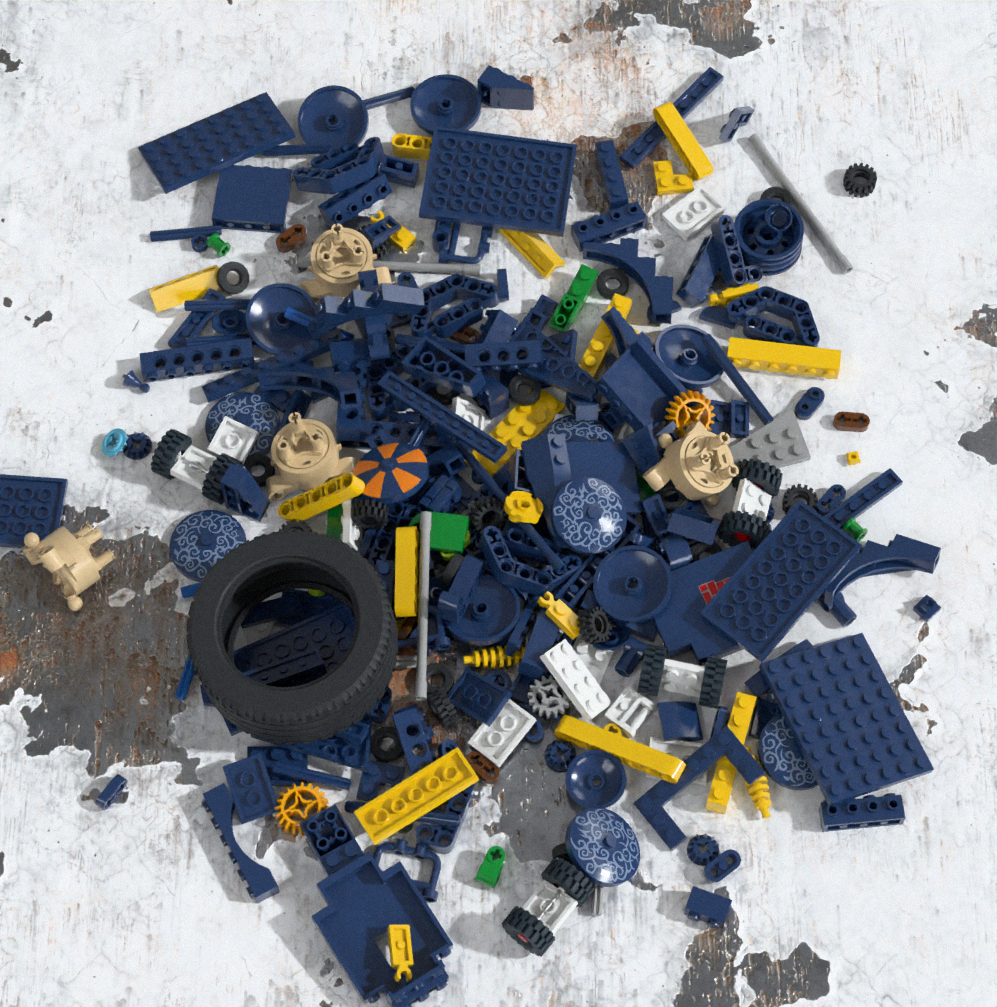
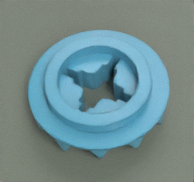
(110, 439)

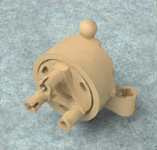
(336, 263)
(305, 457)
(696, 464)
(68, 559)

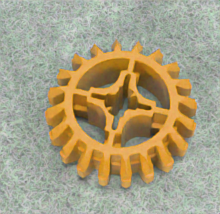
(702, 408)
(294, 812)

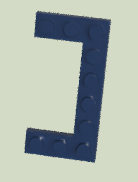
(720, 745)

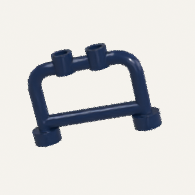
(483, 247)
(439, 639)
(420, 852)

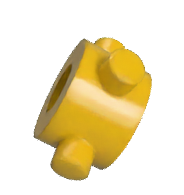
(853, 458)

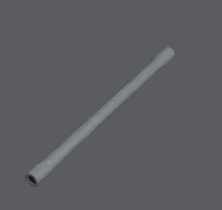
(840, 258)
(469, 269)
(421, 683)

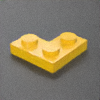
(667, 182)

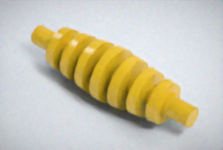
(492, 657)
(759, 792)

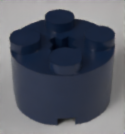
(674, 551)

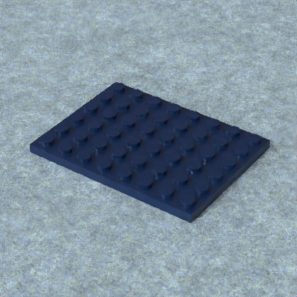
(498, 181)
(846, 719)

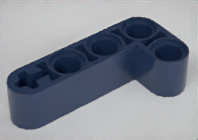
(724, 230)
(386, 538)
(455, 601)
(444, 831)

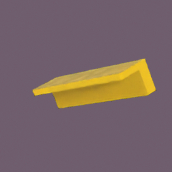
(534, 250)
(184, 288)

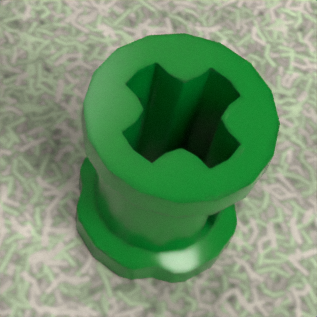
(218, 245)
(855, 529)

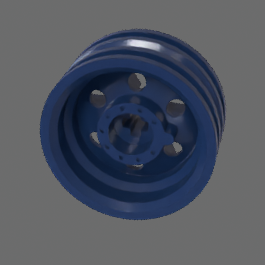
(783, 246)

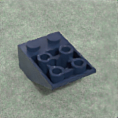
(504, 90)
(331, 840)

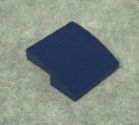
(730, 418)
(763, 713)
(679, 721)

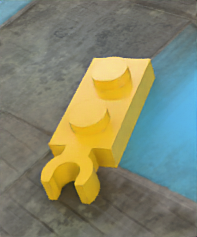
(402, 238)
(731, 294)
(560, 614)
(400, 950)

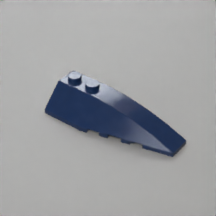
(547, 471)

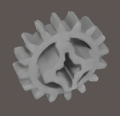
(545, 689)

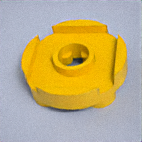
(531, 509)

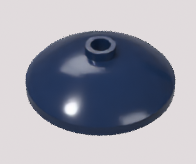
(595, 766)

